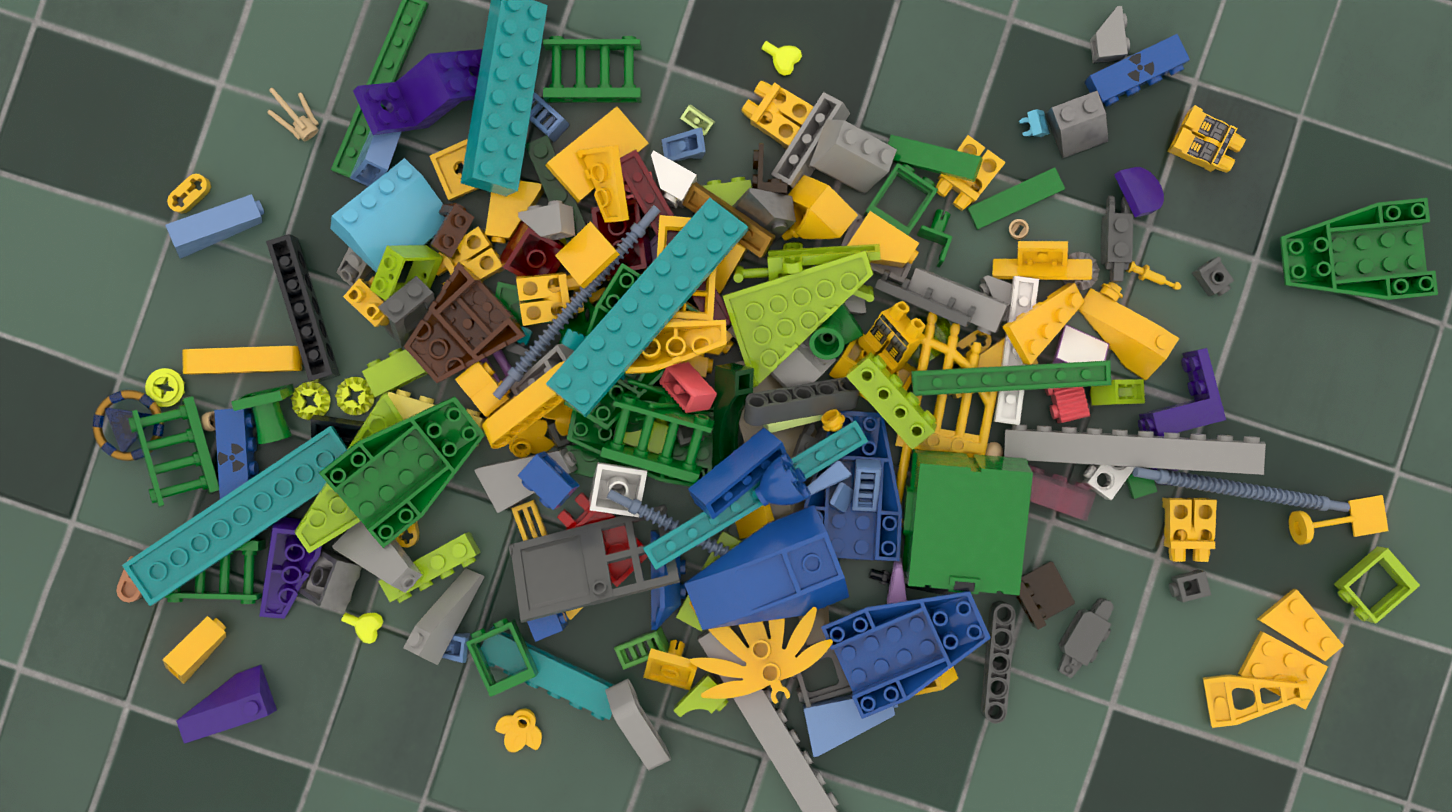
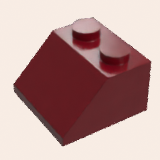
(530, 253)

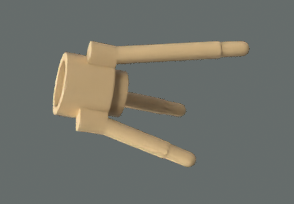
(305, 127)

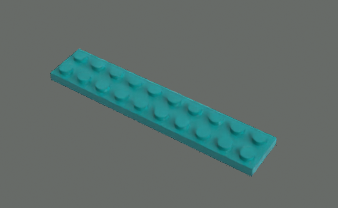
(647, 307)
(234, 519)

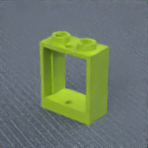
(424, 261)
(1394, 568)

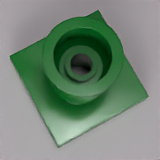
(831, 336)
(267, 412)

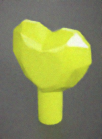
(783, 57)
(365, 625)

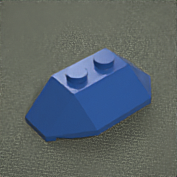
(667, 598)

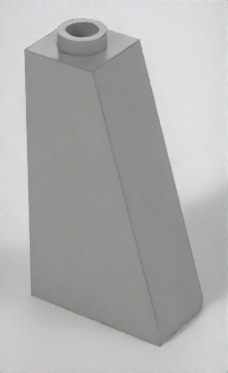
(504, 485)
(387, 563)

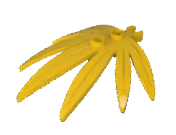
(765, 658)

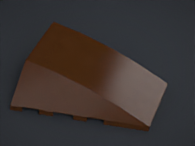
(461, 327)

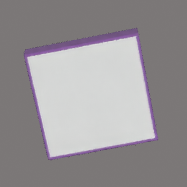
(1079, 347)

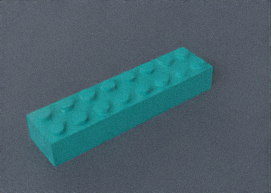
(504, 96)

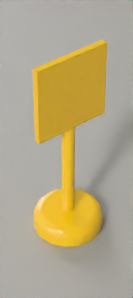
(1366, 516)

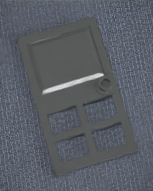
(573, 570)

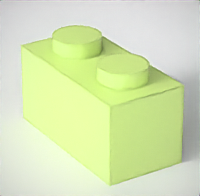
(697, 119)

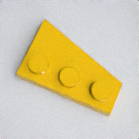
(606, 174)

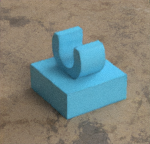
(1037, 122)

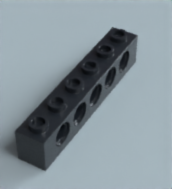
(302, 308)

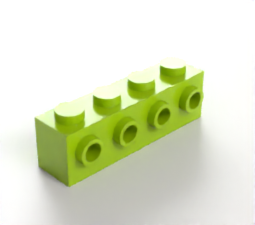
(892, 400)
(437, 563)

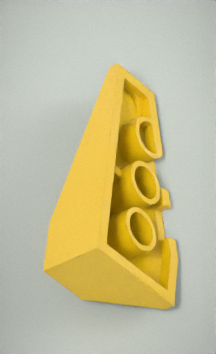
(1133, 338)
(679, 343)

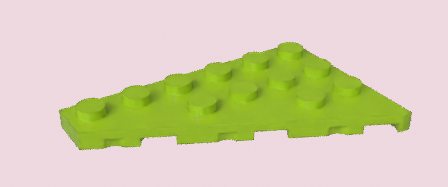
(785, 311)
(329, 513)

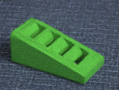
(660, 640)

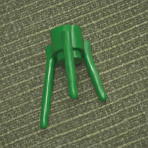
(664, 402)

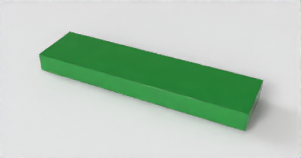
(935, 158)
(1015, 198)

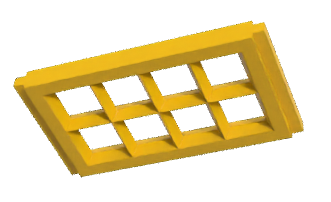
(676, 224)

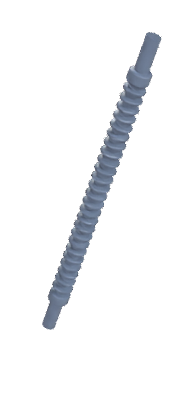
(516, 374)
(1169, 477)
(635, 506)

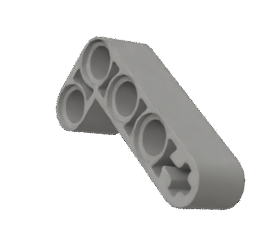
(636, 725)

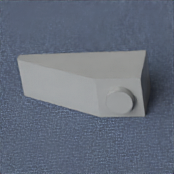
(556, 355)

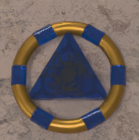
(120, 424)

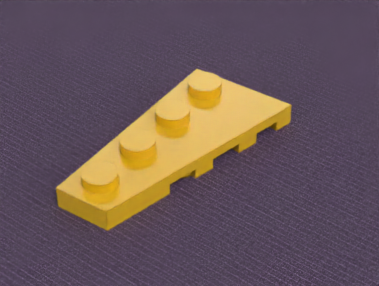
(1038, 327)

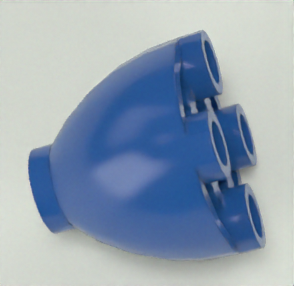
(782, 483)

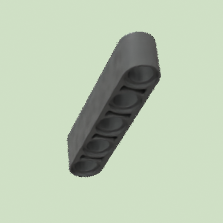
(800, 401)
(1000, 673)

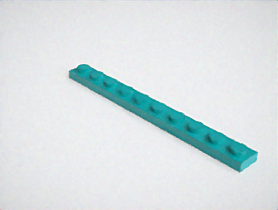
(703, 527)

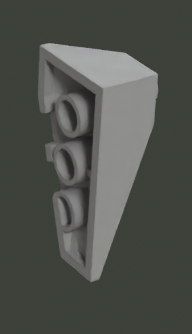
(441, 621)

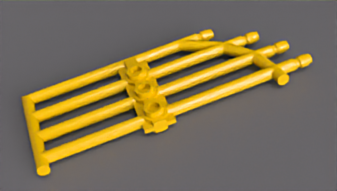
(943, 439)

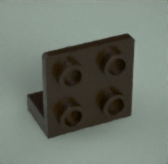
(771, 185)
(1043, 594)

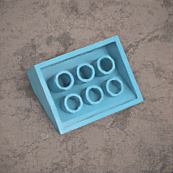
(389, 212)

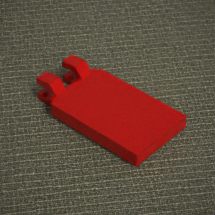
(614, 539)

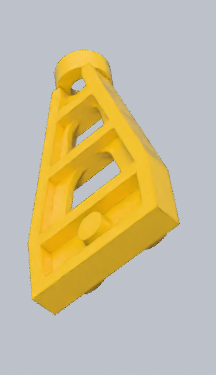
(1220, 701)

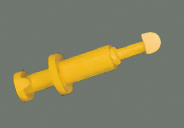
(1145, 273)

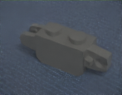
(1116, 239)
(1084, 637)

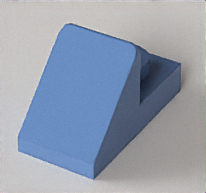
(684, 145)
(457, 648)

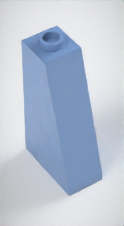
(214, 225)
(837, 721)

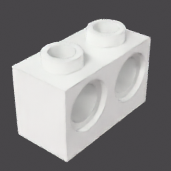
(1115, 479)

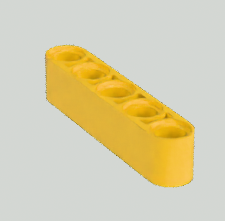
(241, 360)
(522, 411)

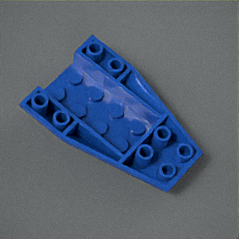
(864, 533)
(770, 575)
(904, 646)

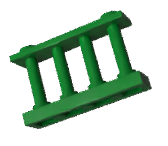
(604, 92)
(192, 435)
(640, 455)
(249, 551)

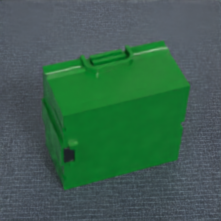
(966, 522)

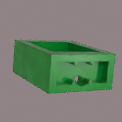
(922, 184)
(492, 686)

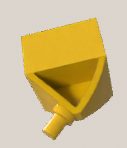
(818, 211)

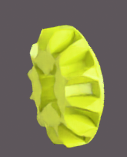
(161, 377)
(343, 393)
(321, 399)

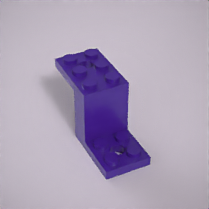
(422, 93)
(1201, 411)

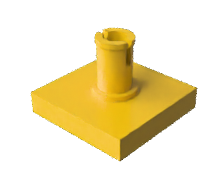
(670, 667)

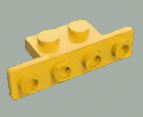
(1044, 262)

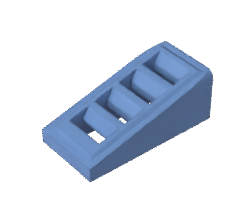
(555, 124)
(866, 470)
(830, 477)

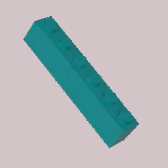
(554, 674)

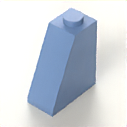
(375, 157)

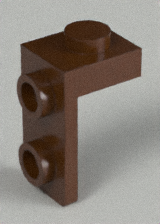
(452, 229)

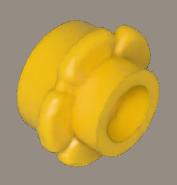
(1111, 291)
(832, 420)

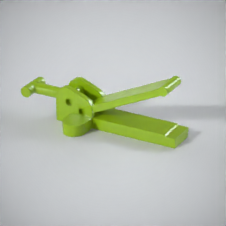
(795, 258)

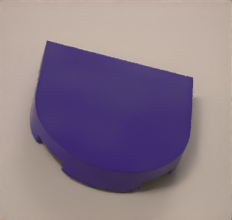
(1140, 190)

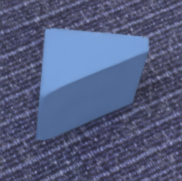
(841, 497)

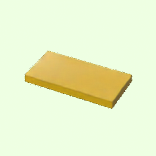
(608, 131)

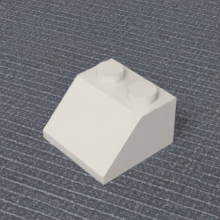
(672, 179)
(622, 479)

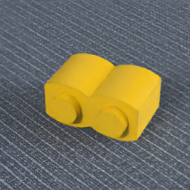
(480, 385)

